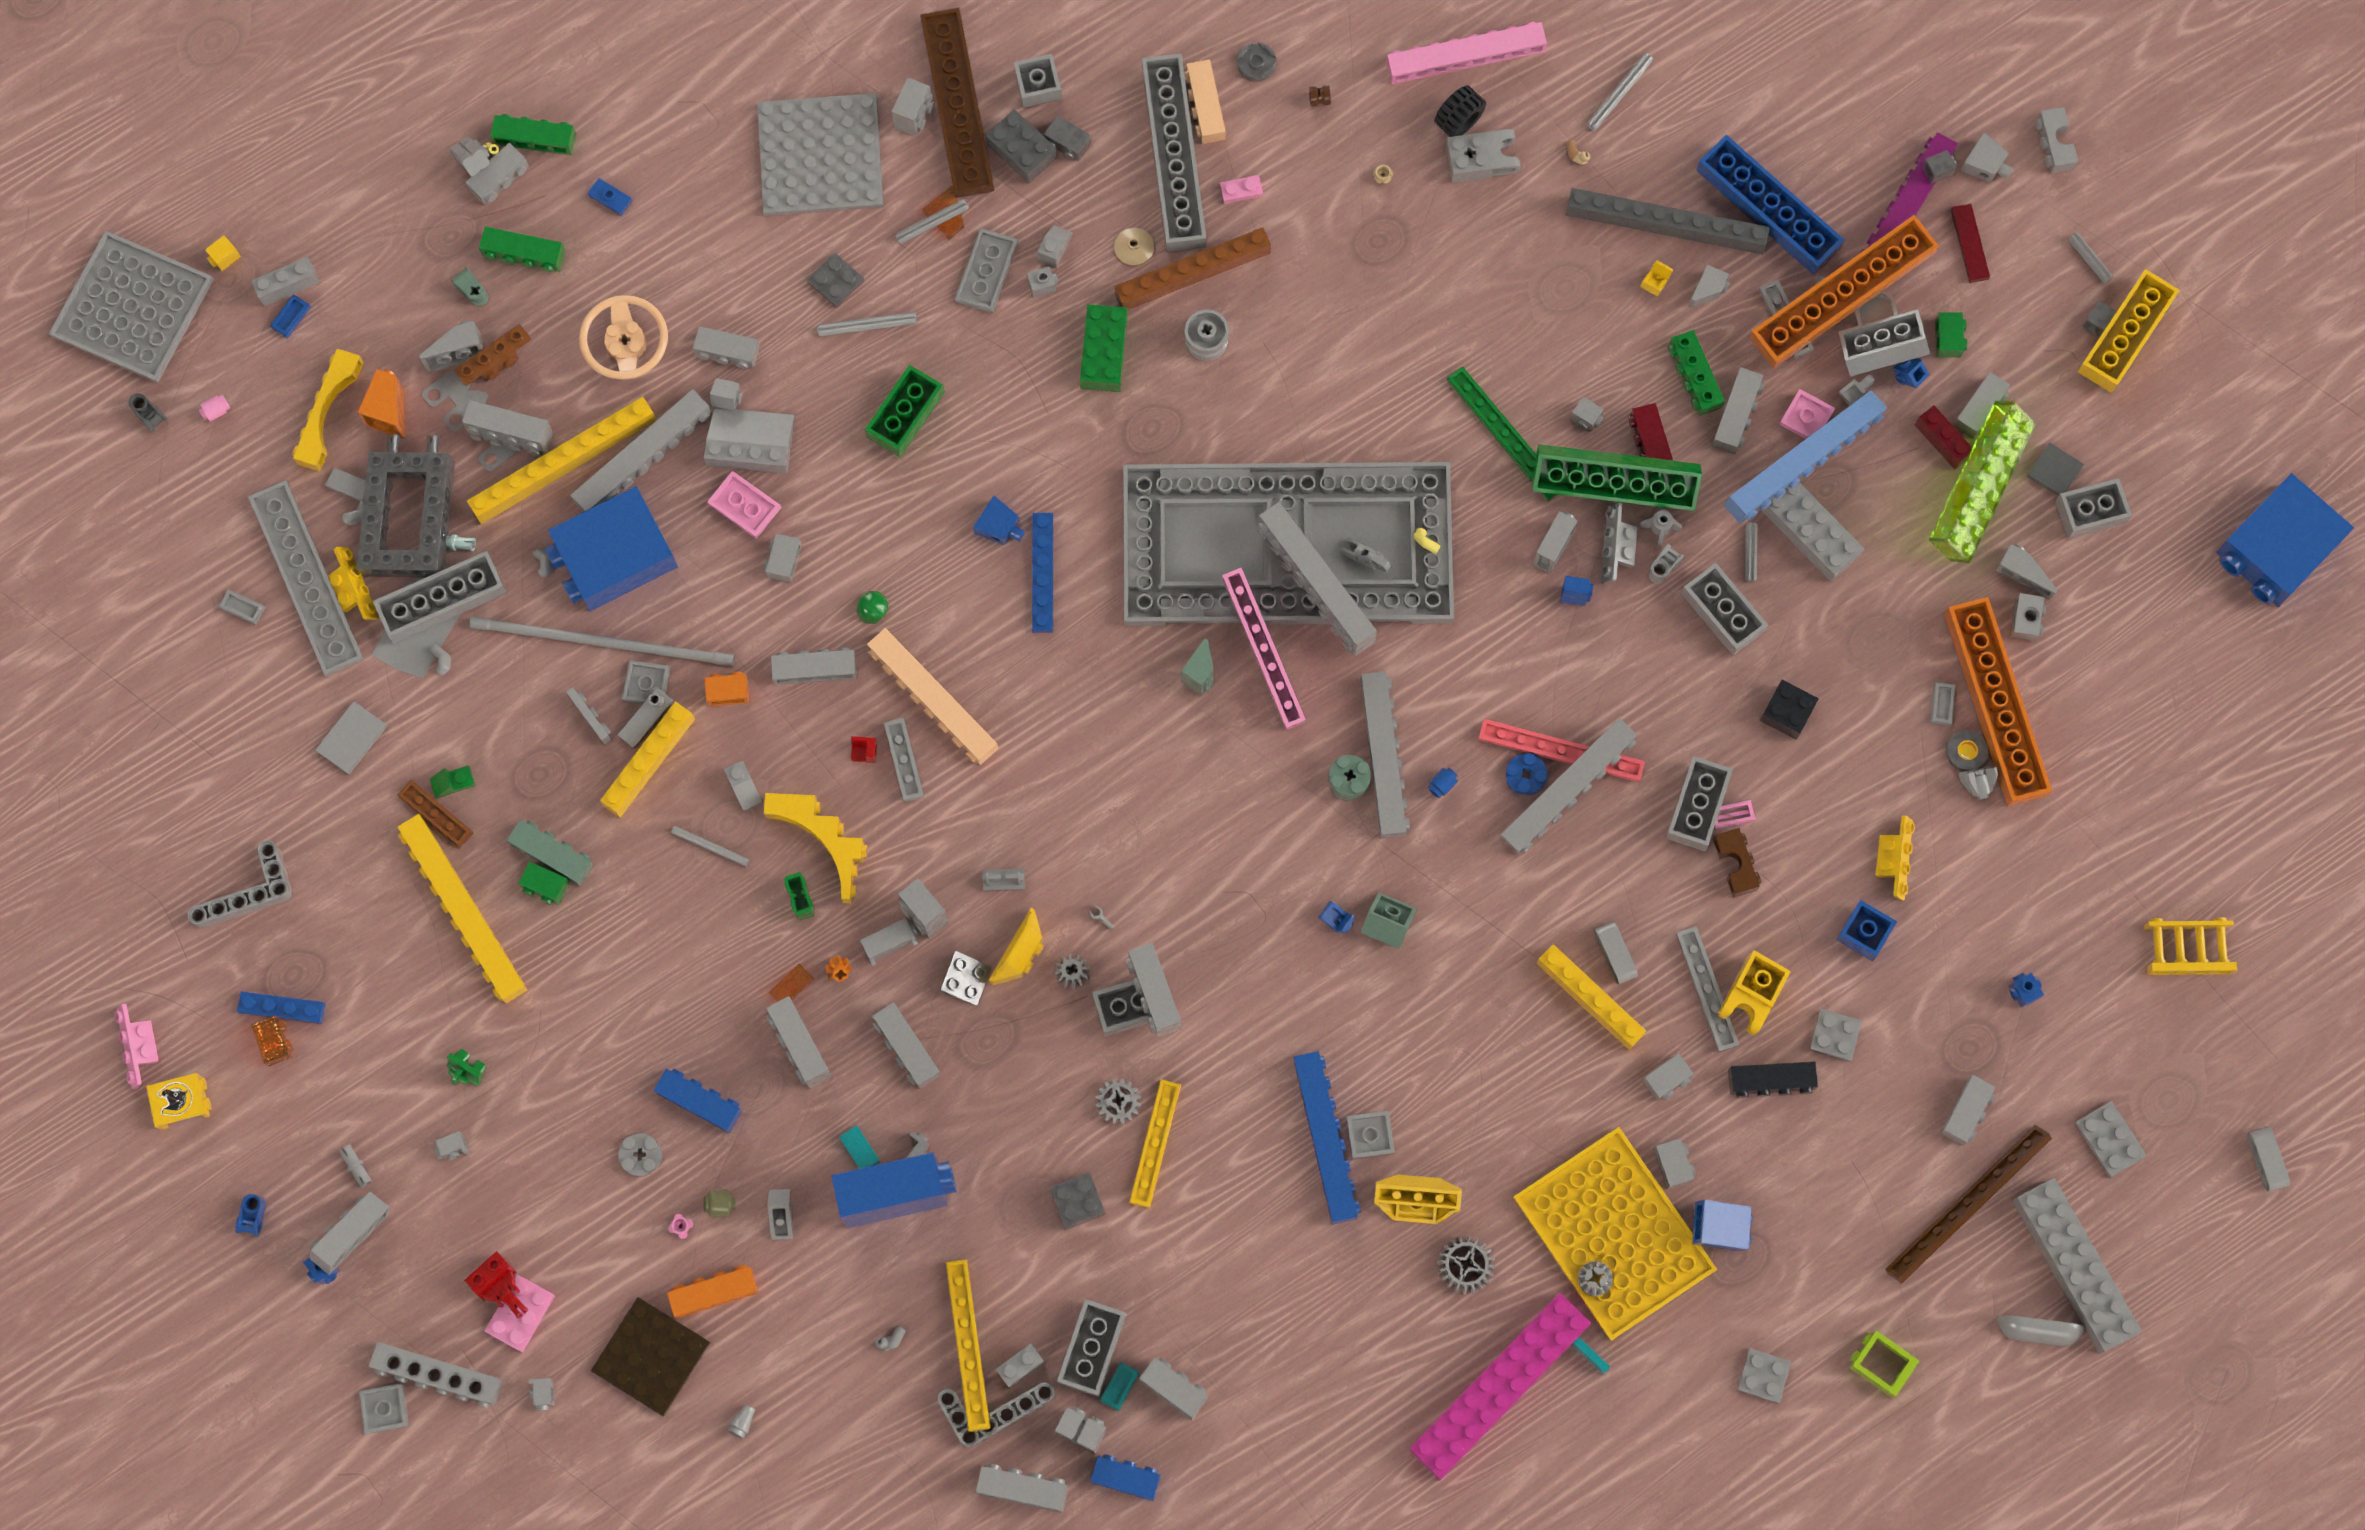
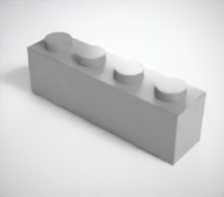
(1737, 410)
(813, 667)
(906, 1045)
(349, 1232)

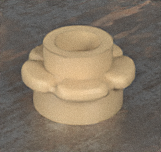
(1383, 169)

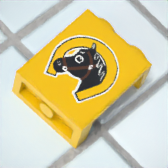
(178, 1100)

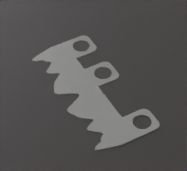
(451, 386)

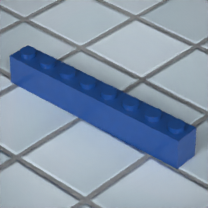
(1325, 1137)

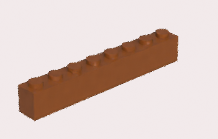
(1193, 269)

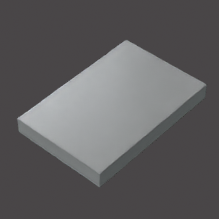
(351, 738)

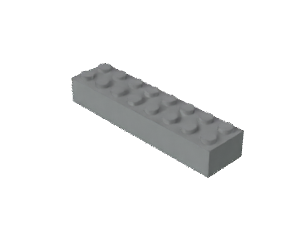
(1317, 579)
(2077, 1266)

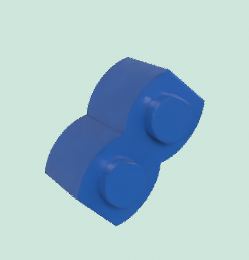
(1576, 590)

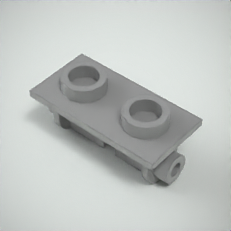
(1003, 879)

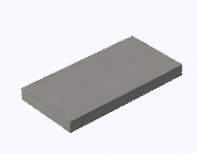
(986, 270)

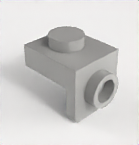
(921, 1146)

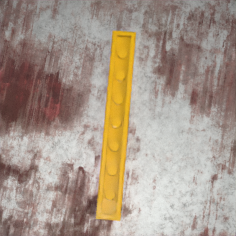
(967, 1345)

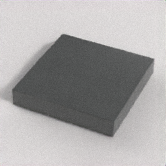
(2055, 470)

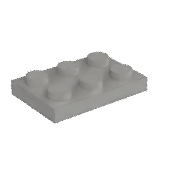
(2110, 1139)

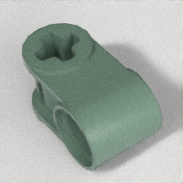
(470, 286)

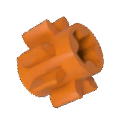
(838, 968)

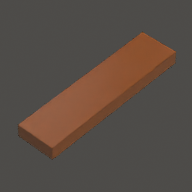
(435, 813)

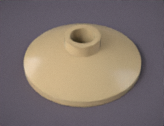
(1134, 255)

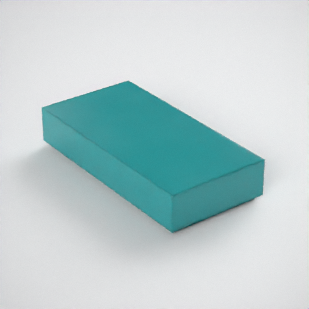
(859, 1148)
(1590, 1355)
(1119, 1386)

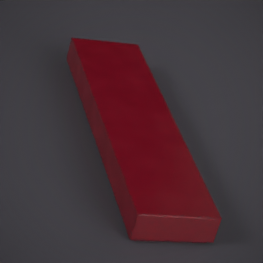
(1970, 243)

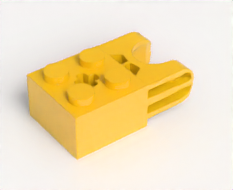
(1754, 996)

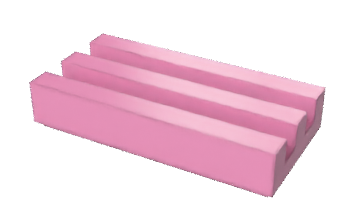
(1737, 821)

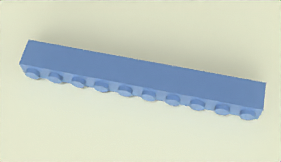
(1805, 456)

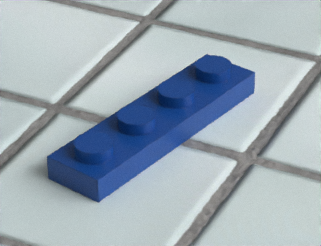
(282, 1007)

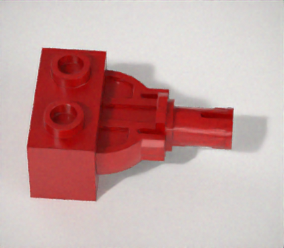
(494, 1282)

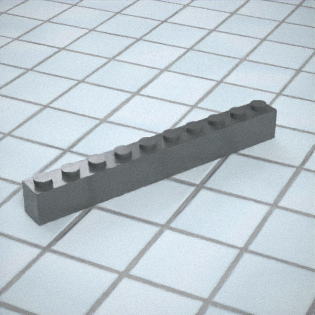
(1667, 221)

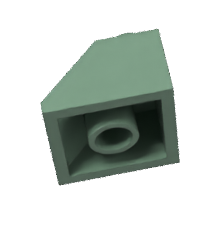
(1199, 670)
(1388, 920)

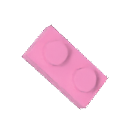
(1241, 189)

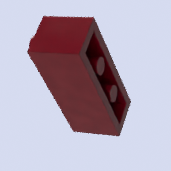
(1649, 432)
(1944, 437)

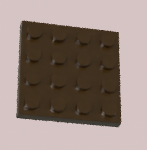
(650, 1356)

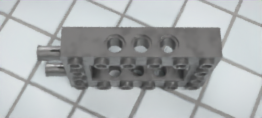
(439, 475)

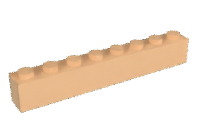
(932, 696)

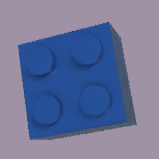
(1866, 930)

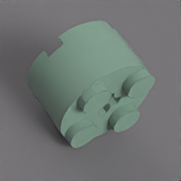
(1338, 775)

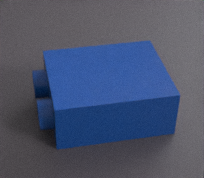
(2283, 541)
(610, 550)
(893, 1189)

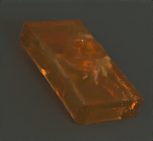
(792, 984)

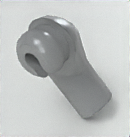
(891, 1342)

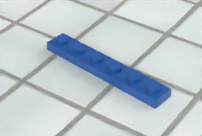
(1042, 573)

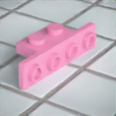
(137, 1043)

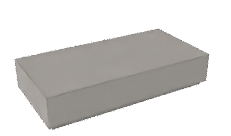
(346, 484)
(242, 607)
(1942, 704)

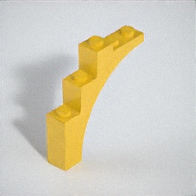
(802, 811)

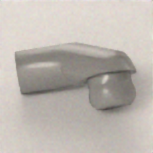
(354, 516)
(545, 563)
(444, 659)

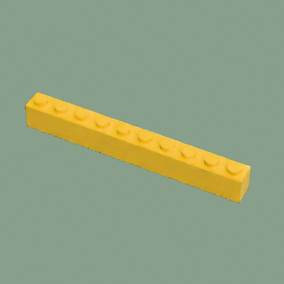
(561, 460)
(462, 909)

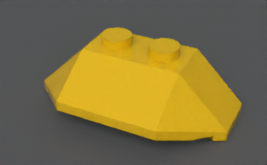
(1020, 952)
(1417, 1198)

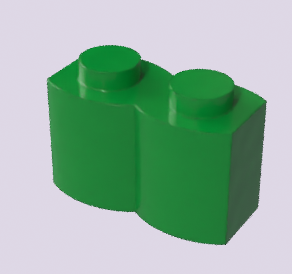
(799, 894)

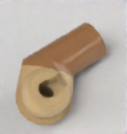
(1575, 155)

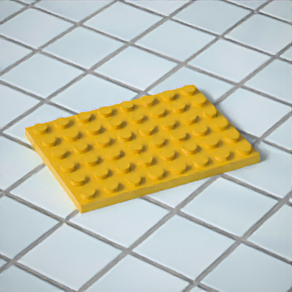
(1615, 1213)

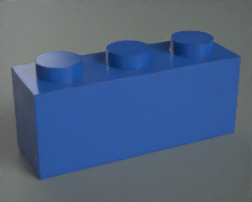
(1125, 1477)

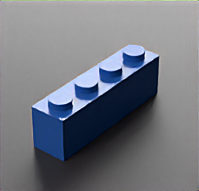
(697, 1100)

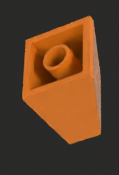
(384, 404)

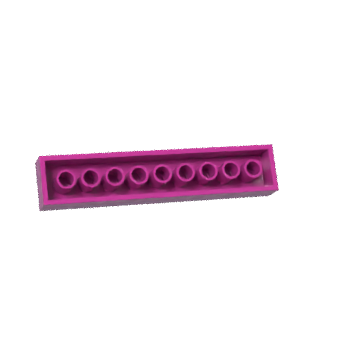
(1499, 1386)

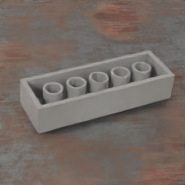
(1814, 531)
(440, 597)

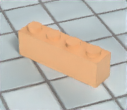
(1205, 101)

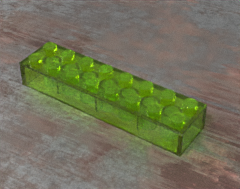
(1982, 481)

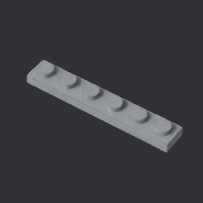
(1706, 988)

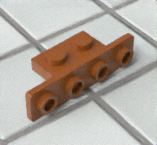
(494, 357)

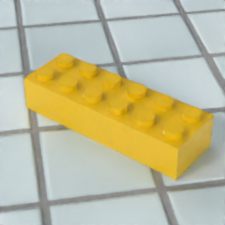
(2128, 331)

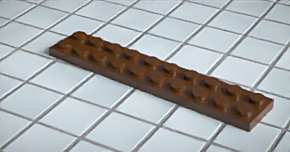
(957, 102)

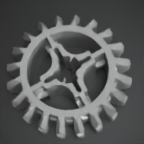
(1457, 1262)

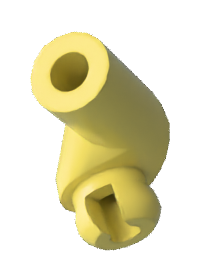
(492, 149)
(1425, 542)

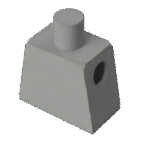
(1987, 160)

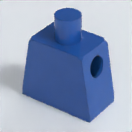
(998, 523)

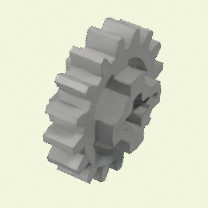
(1108, 1103)

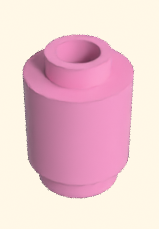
(214, 408)

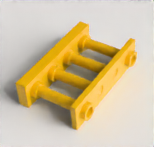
(2181, 966)

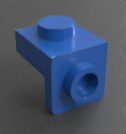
(1336, 918)

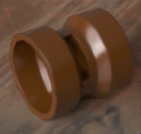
(1323, 98)

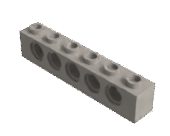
(385, 1354)

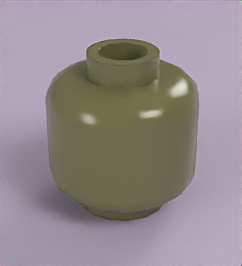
(719, 1203)

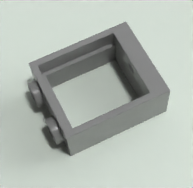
(1555, 542)

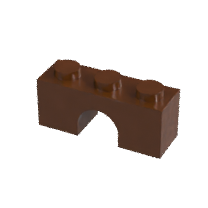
(1733, 845)

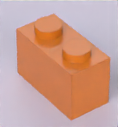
(727, 689)

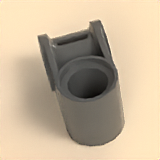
(148, 413)

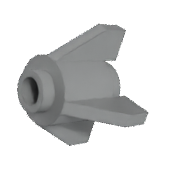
(1660, 528)
(1979, 781)

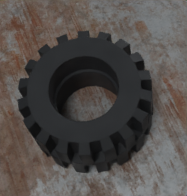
(1460, 111)

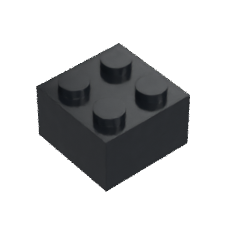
(1789, 709)

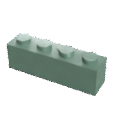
(550, 852)

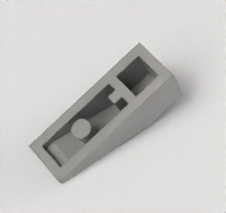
(2023, 568)

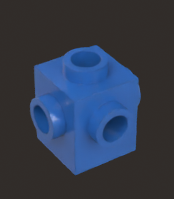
(1911, 372)
(2026, 989)
(318, 1275)

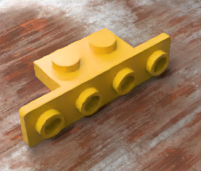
(350, 585)
(1894, 857)

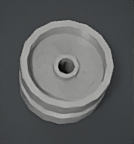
(1206, 335)

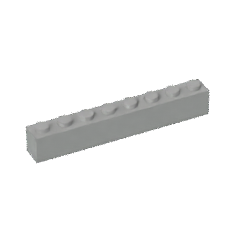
(643, 452)
(1384, 756)
(1569, 786)

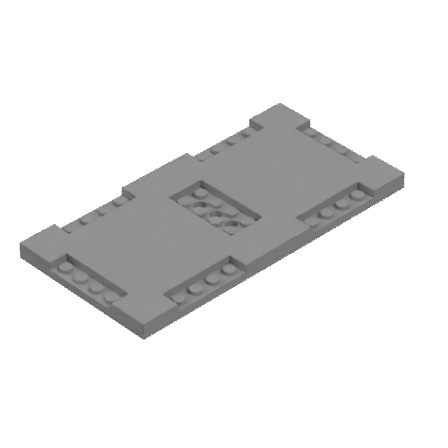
(1202, 522)

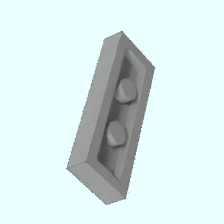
(590, 715)

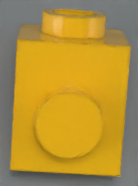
(1657, 278)

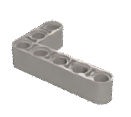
(249, 895)
(994, 1416)

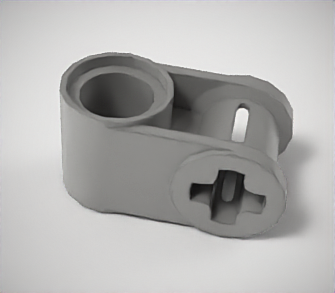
(1667, 562)

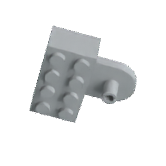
(1882, 336)

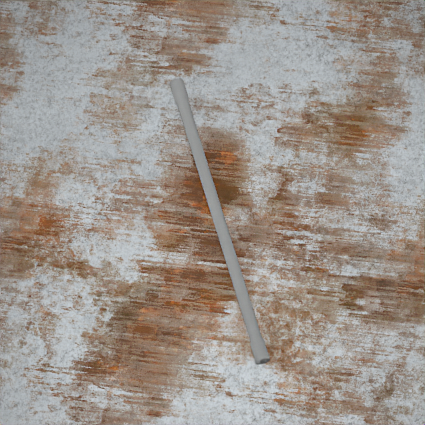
(488, 624)

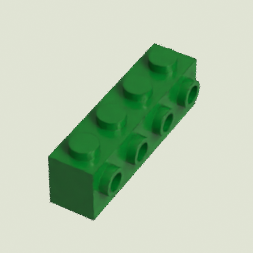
(1696, 373)

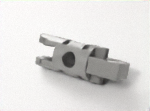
(1366, 556)

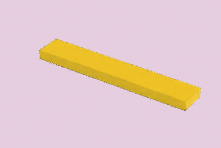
(1155, 1143)

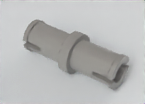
(355, 1166)

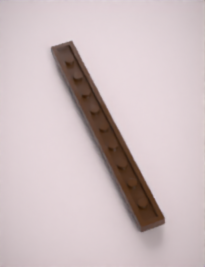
(1968, 1204)

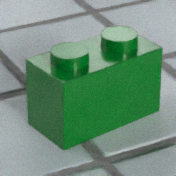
(1950, 334)
(543, 883)

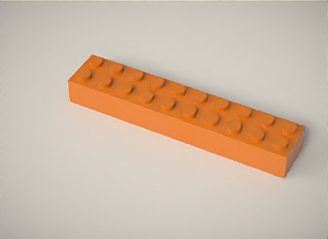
(1843, 291)
(1997, 702)

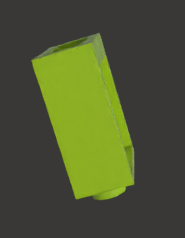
(1893, 1389)

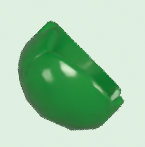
(872, 607)

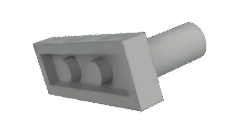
(645, 717)

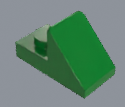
(452, 781)

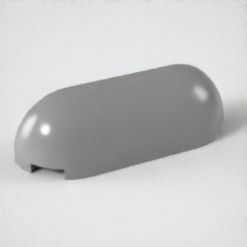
(2040, 1330)

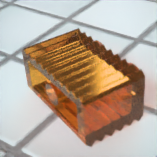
(272, 1040)

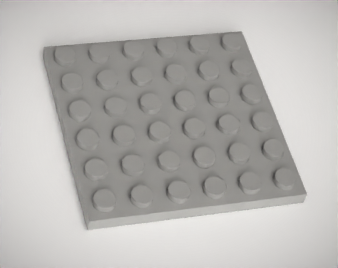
(820, 154)
(131, 306)

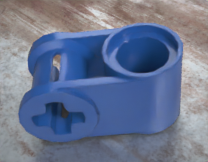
(251, 1217)

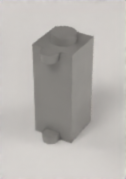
(889, 940)

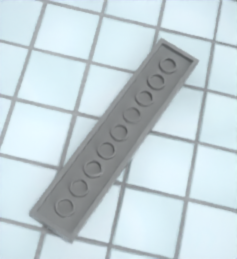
(306, 578)

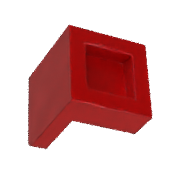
(863, 749)

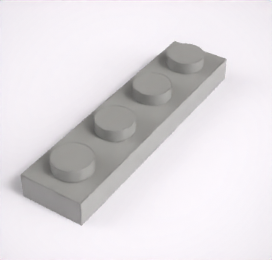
(1776, 300)
(904, 760)

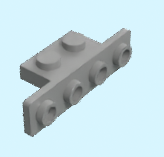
(1618, 543)

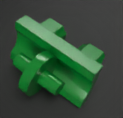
(462, 1071)

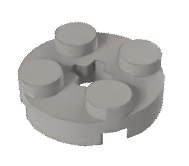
(630, 1162)

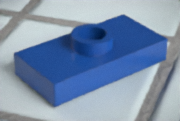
(609, 196)

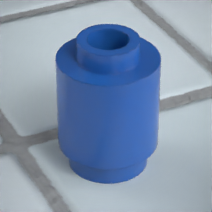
(1442, 782)

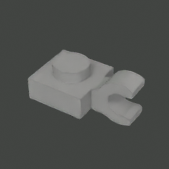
(1856, 390)

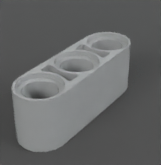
(1616, 953)
(2268, 1159)

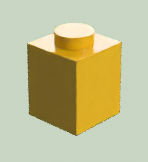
(222, 253)

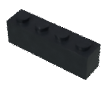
(1772, 1078)

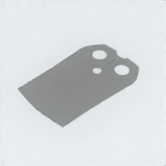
(413, 653)

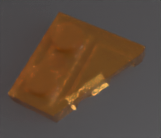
(951, 226)

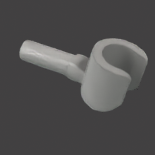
(1098, 915)

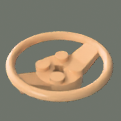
(624, 329)

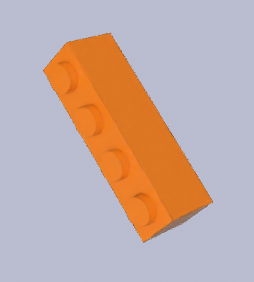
(712, 1292)

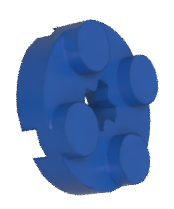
(1523, 785)

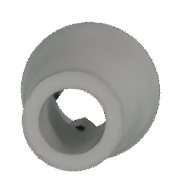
(741, 1423)

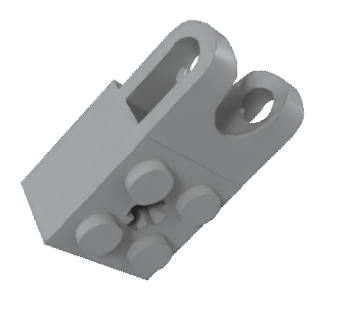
(1485, 155)

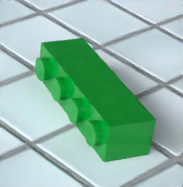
(533, 134)
(522, 249)

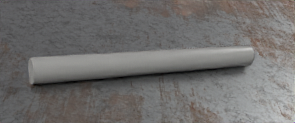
(710, 846)

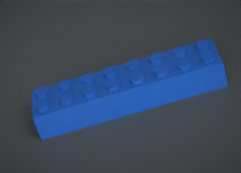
(1770, 204)

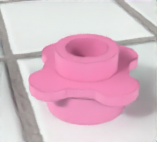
(674, 1227)

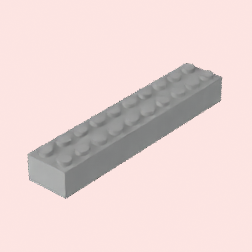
(1174, 153)

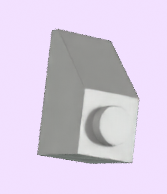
(1054, 246)
(1710, 286)
(743, 786)
(780, 1214)

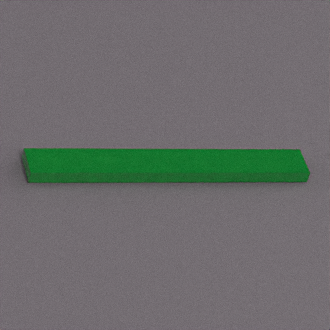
(1495, 422)

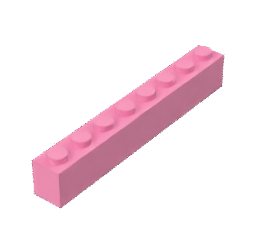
(1466, 52)
(1263, 648)

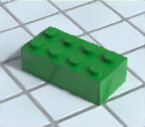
(1103, 348)
(904, 411)

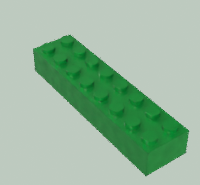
(1616, 477)

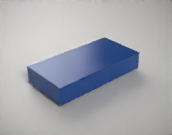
(290, 316)

